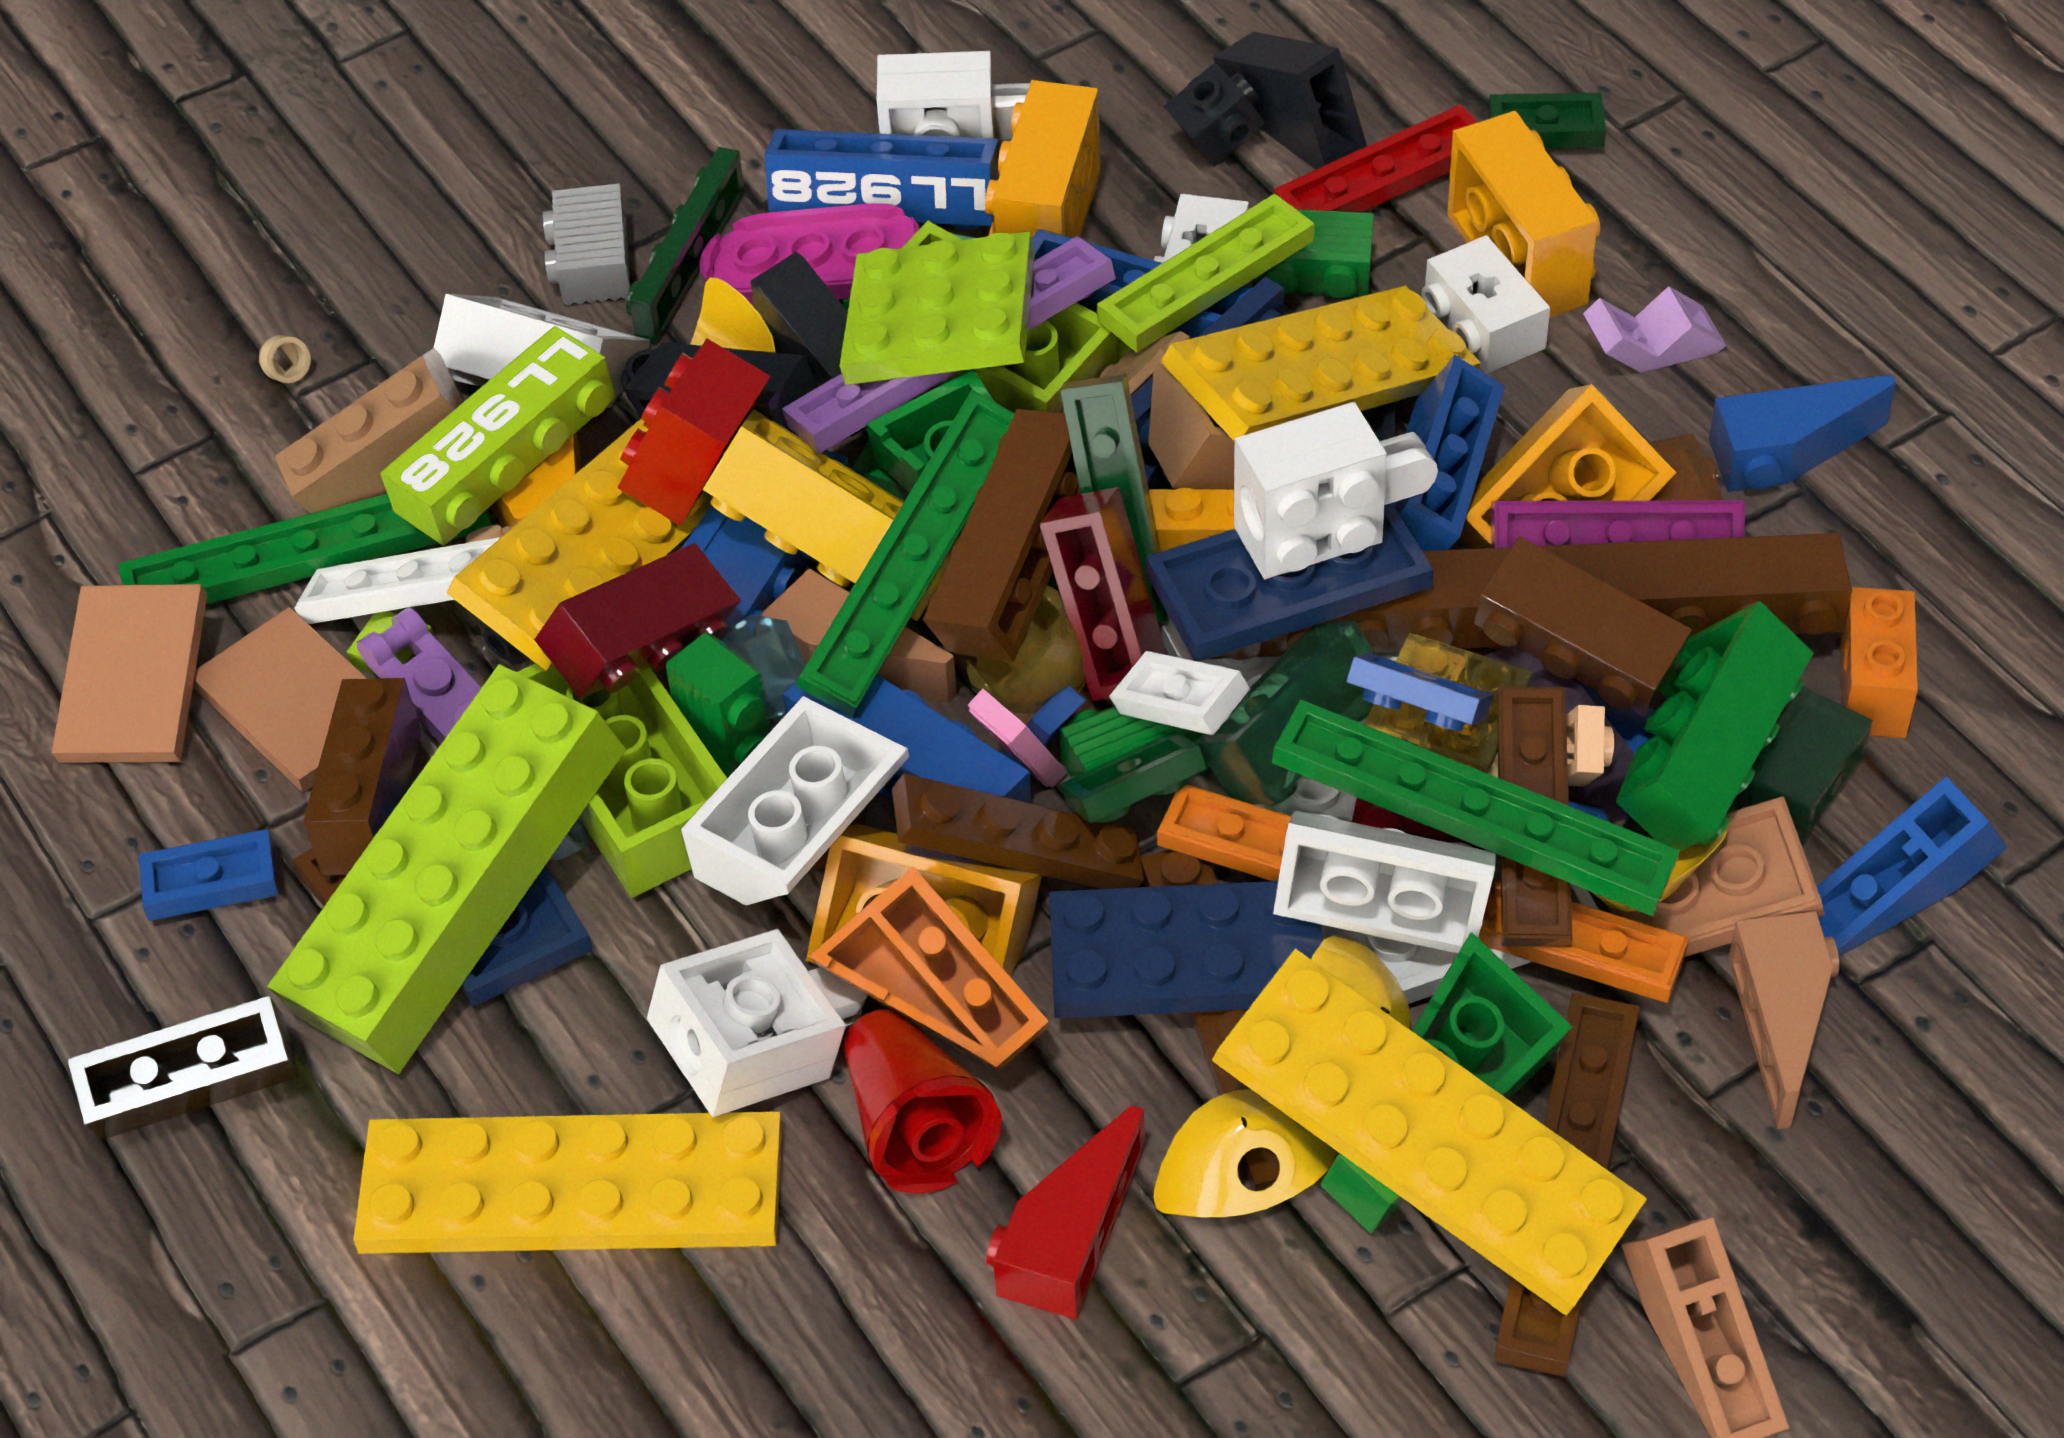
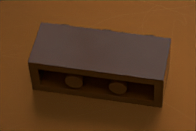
(1581, 627)
(361, 769)

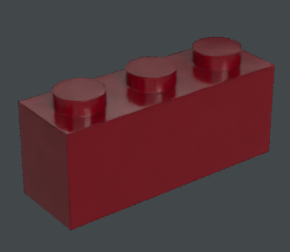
(1102, 585)
(636, 621)

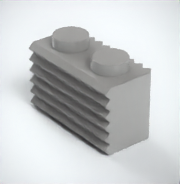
(589, 244)

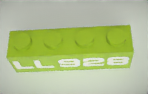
(498, 435)

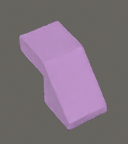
(1661, 335)

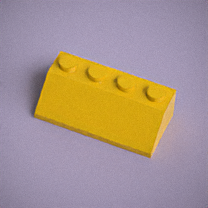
(805, 501)

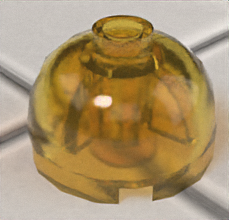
(1045, 663)

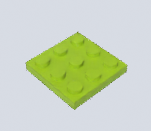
(938, 308)

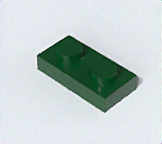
(1558, 118)
(1150, 769)

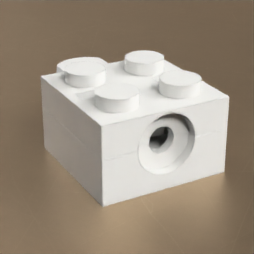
(944, 96)
(1321, 487)
(751, 1020)

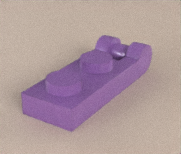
(434, 678)

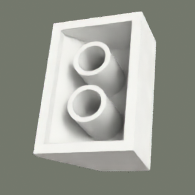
(487, 333)
(788, 803)
(1383, 882)

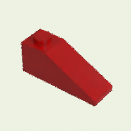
(1065, 1221)

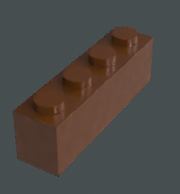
(1001, 555)

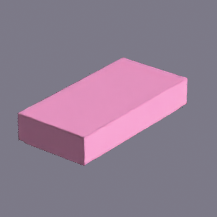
(1016, 738)

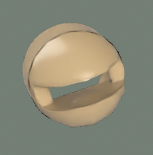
(292, 351)

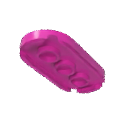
(823, 236)

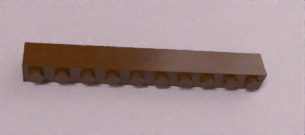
(1689, 580)

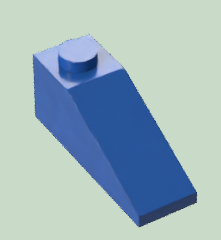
(1789, 431)
(1907, 866)

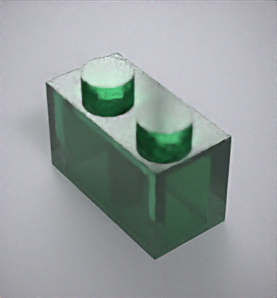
(1808, 759)

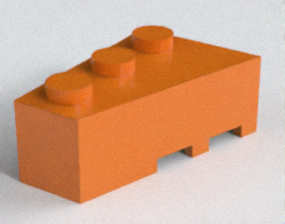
(934, 972)

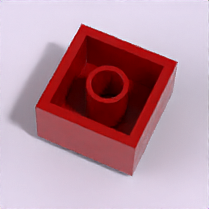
(689, 429)

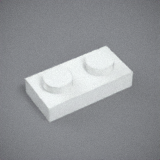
(1180, 692)

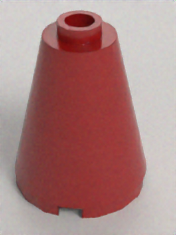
(916, 1105)

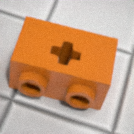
(1880, 659)

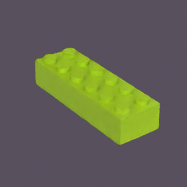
(448, 868)

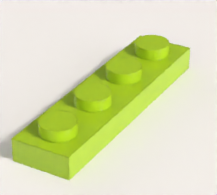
(1205, 272)

